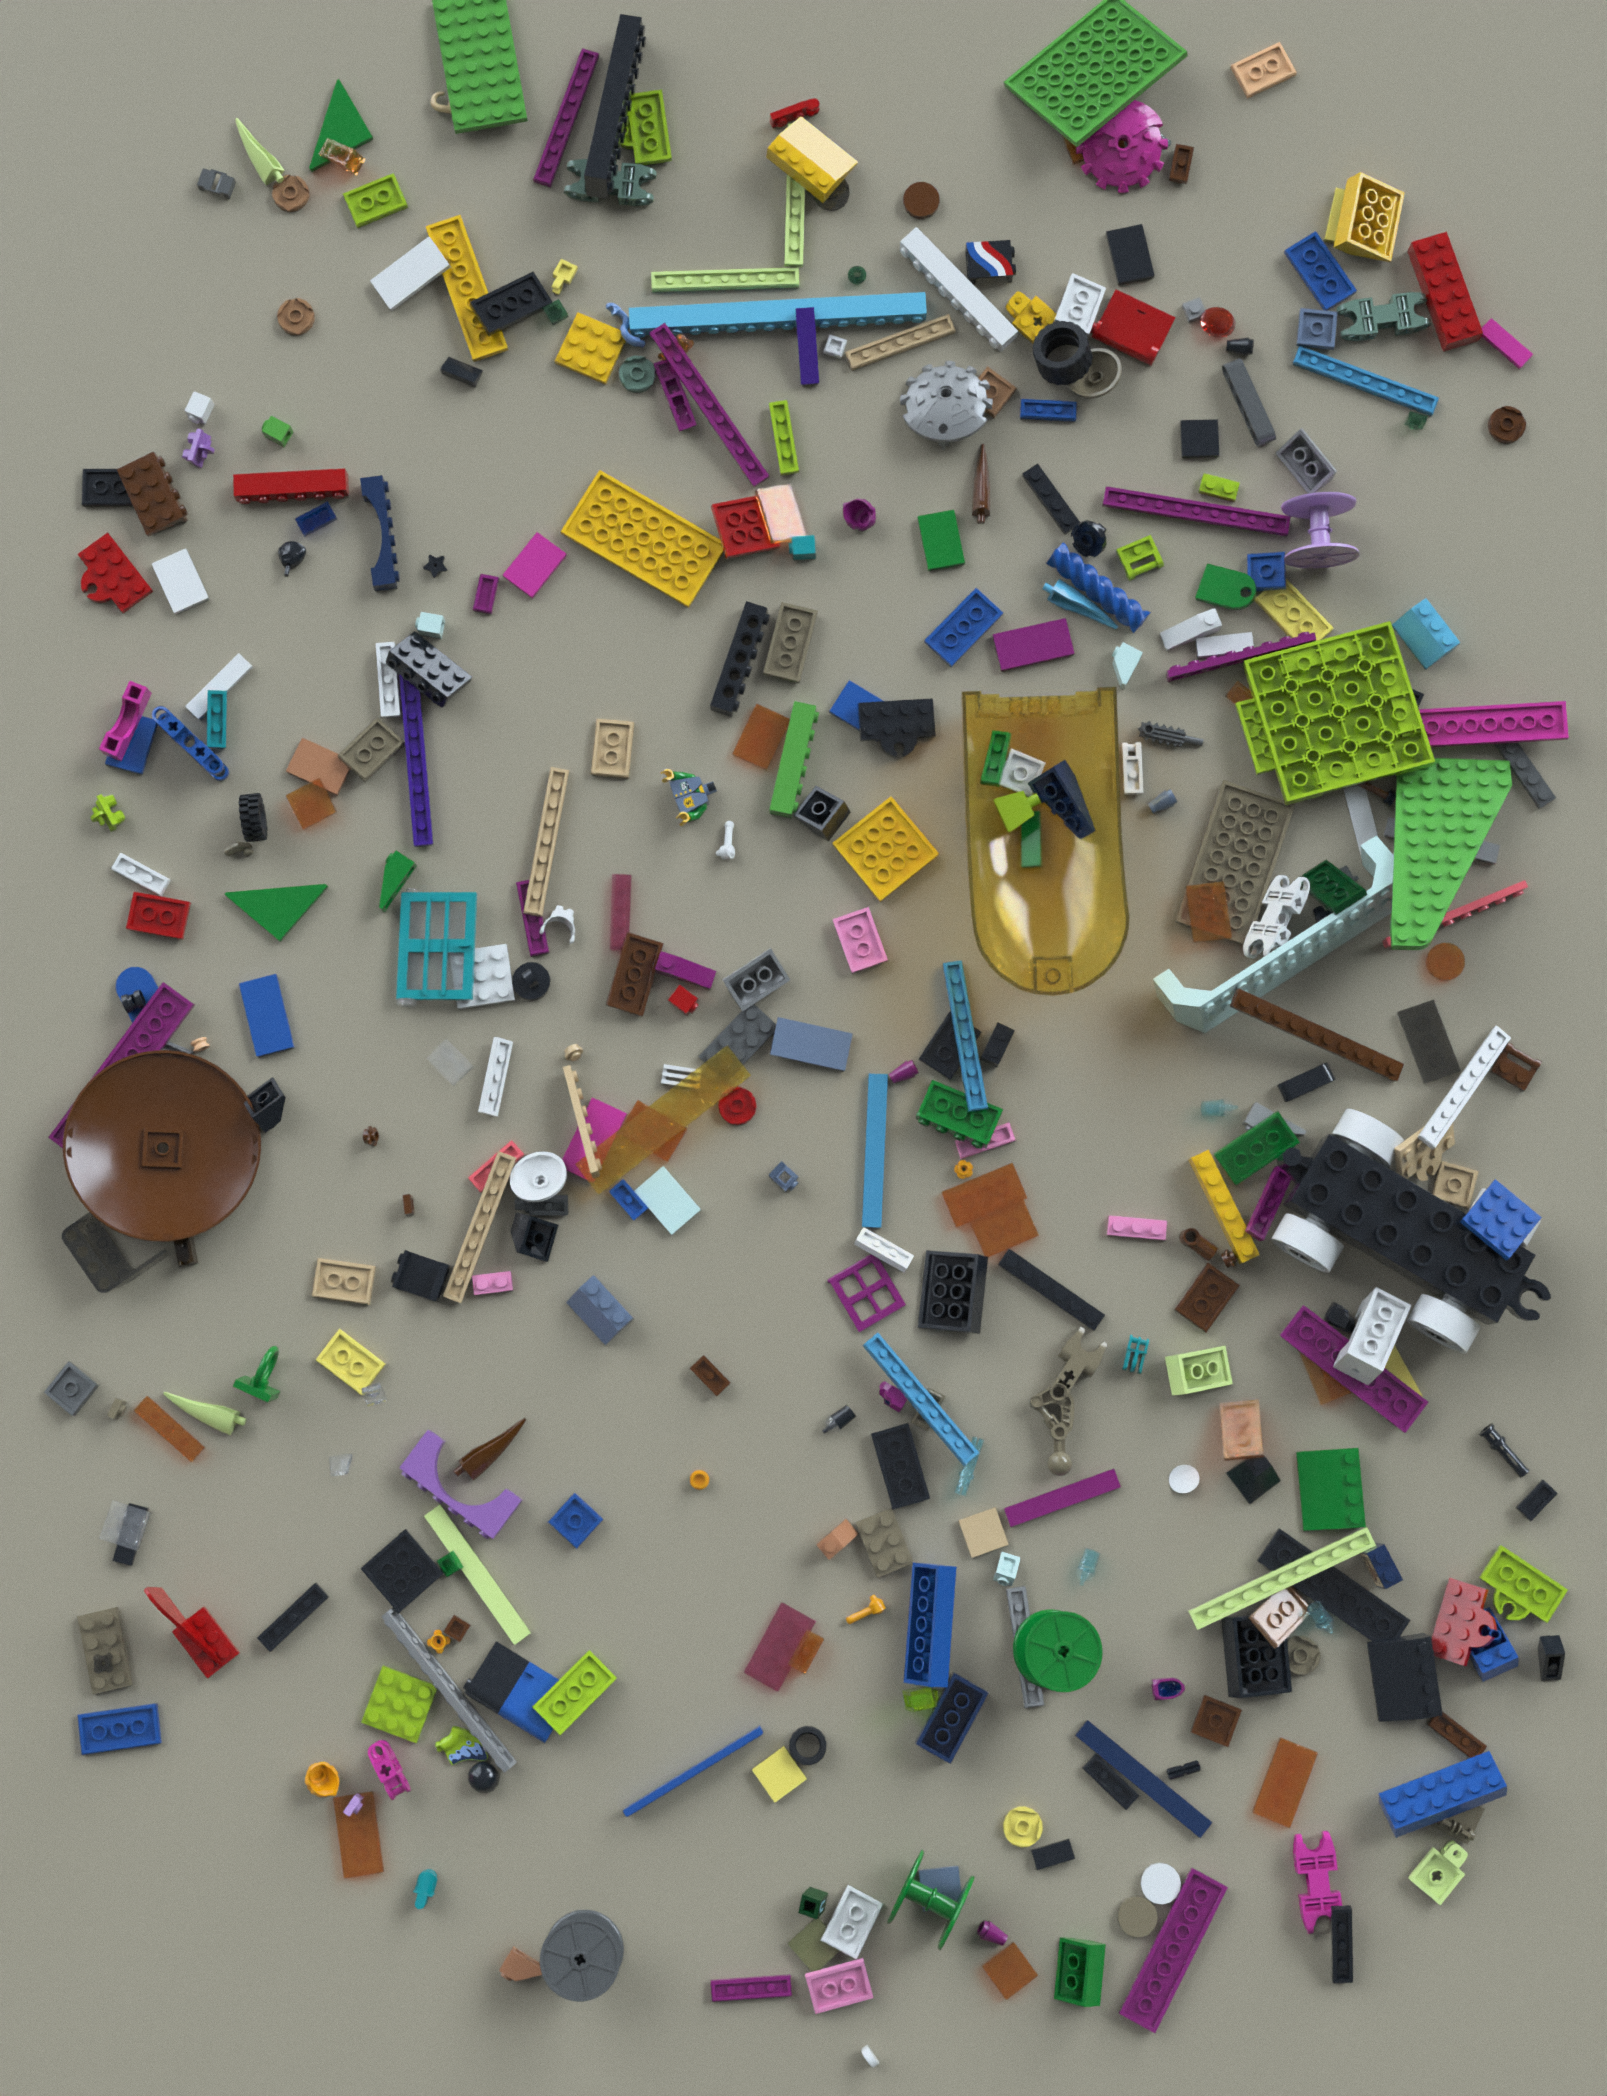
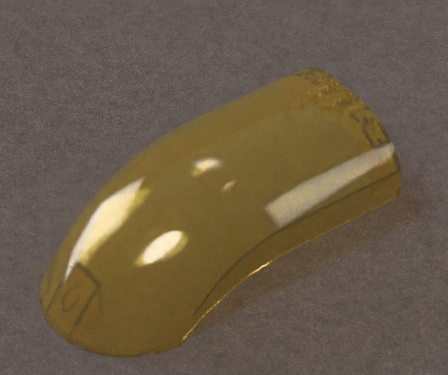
(1069, 919)

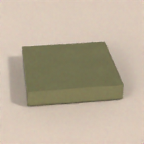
(810, 1948)

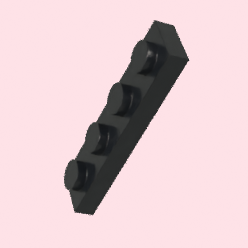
(1050, 498)
(293, 1617)
(1342, 1944)

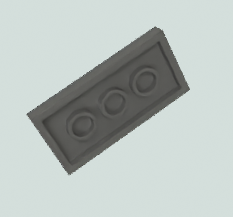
(743, 1035)

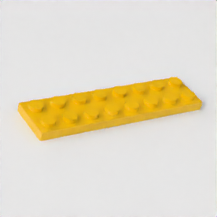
(465, 285)

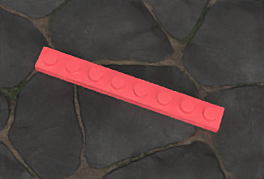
(1480, 905)

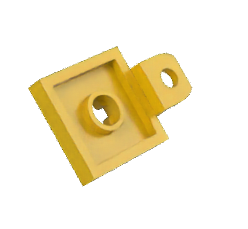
(1026, 312)

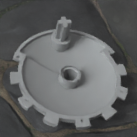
(951, 417)

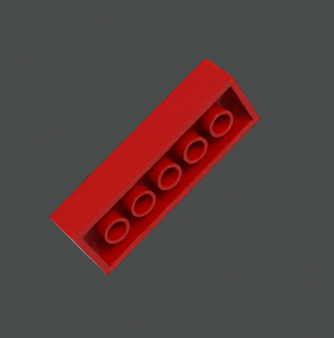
(1445, 291)

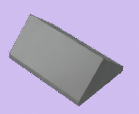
(1306, 462)
(756, 979)

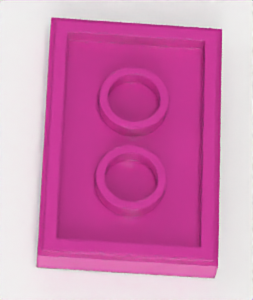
(534, 565)

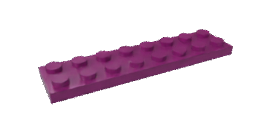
(1322, 1345)
(1173, 1950)

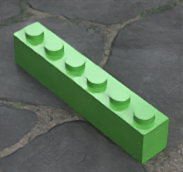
(793, 760)

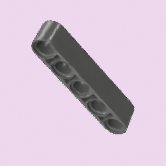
(1248, 402)

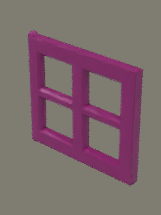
(866, 1292)

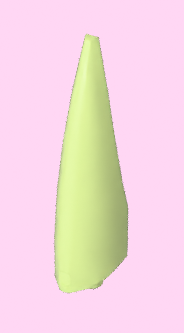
(264, 162)
(213, 1415)

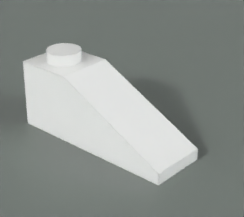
(1192, 628)

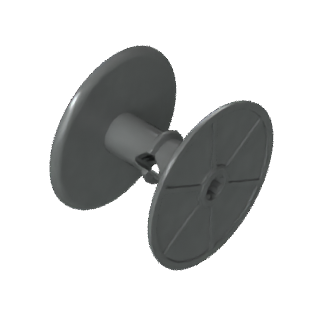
(575, 1975)

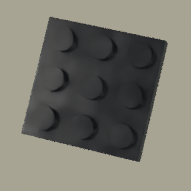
(402, 1571)

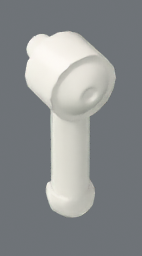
(727, 850)

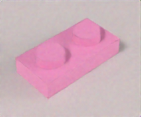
(492, 1283)

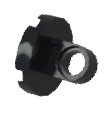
(1089, 538)
(531, 981)

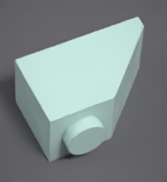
(1125, 662)

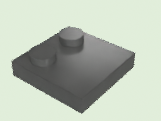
(71, 1388)

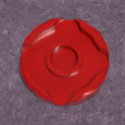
(738, 1106)

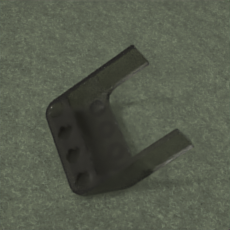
(100, 1256)

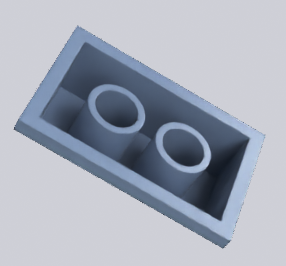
(599, 1310)

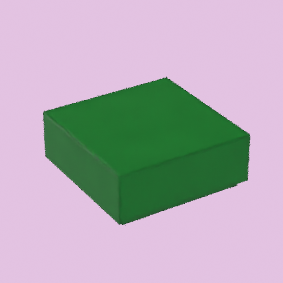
(450, 1563)

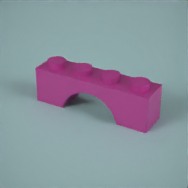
(133, 705)

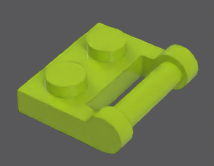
(1136, 552)

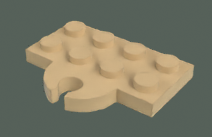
(1416, 1158)

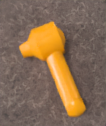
(876, 1606)

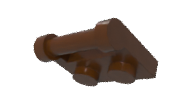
(1513, 1072)

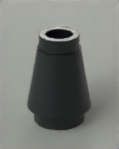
(1240, 346)

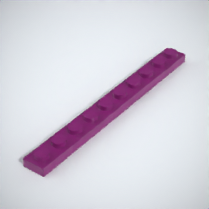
(709, 405)
(1196, 511)

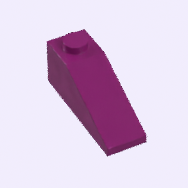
(684, 970)

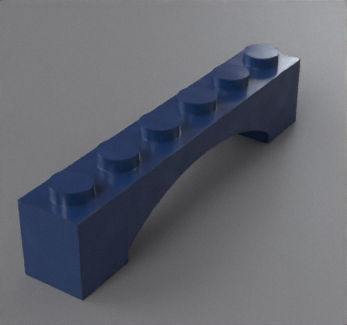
(384, 573)

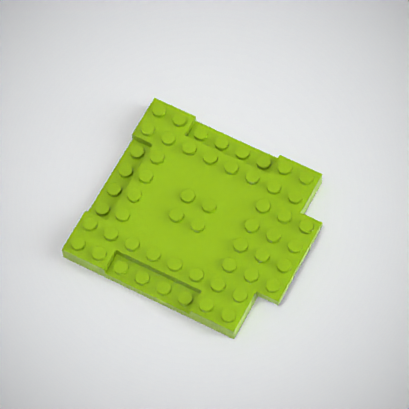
(1333, 714)

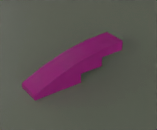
(675, 395)

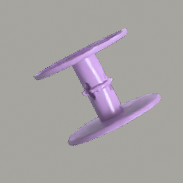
(1318, 509)

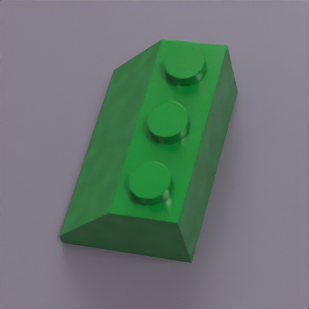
(1079, 1972)

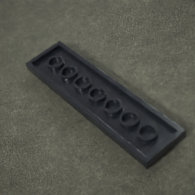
(1337, 1592)

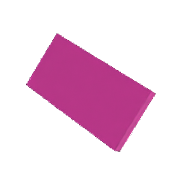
(604, 1123)

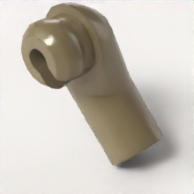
(239, 846)

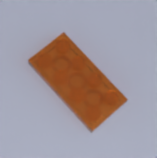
(984, 1195)

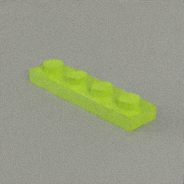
(783, 437)

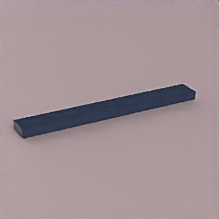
(1143, 1778)

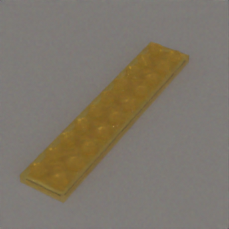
(665, 1118)

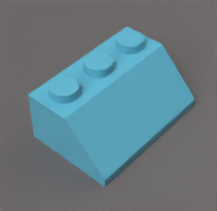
(1426, 633)

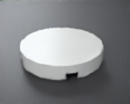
(1160, 1883)

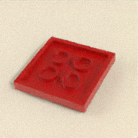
(741, 527)

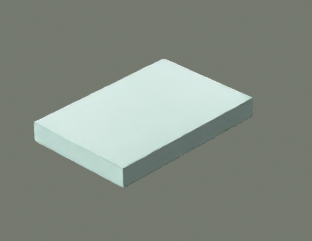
(667, 1200)

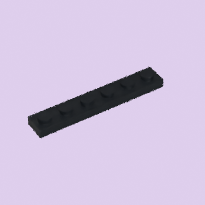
(1051, 1289)

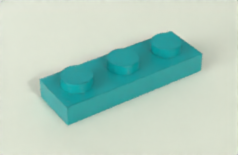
(216, 718)

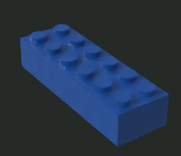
(930, 1625)
(1442, 1794)

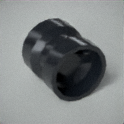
(133, 1001)

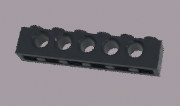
(750, 613)

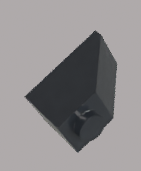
(1551, 1657)

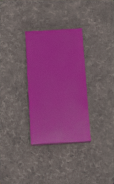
(1033, 644)

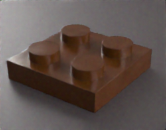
(1216, 1720)

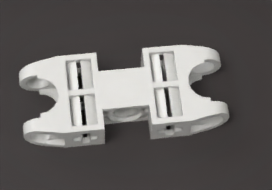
(1277, 916)

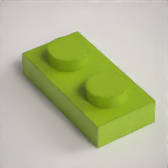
(1219, 487)

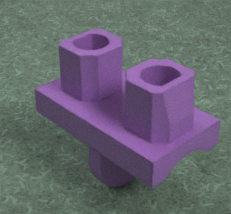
(200, 448)

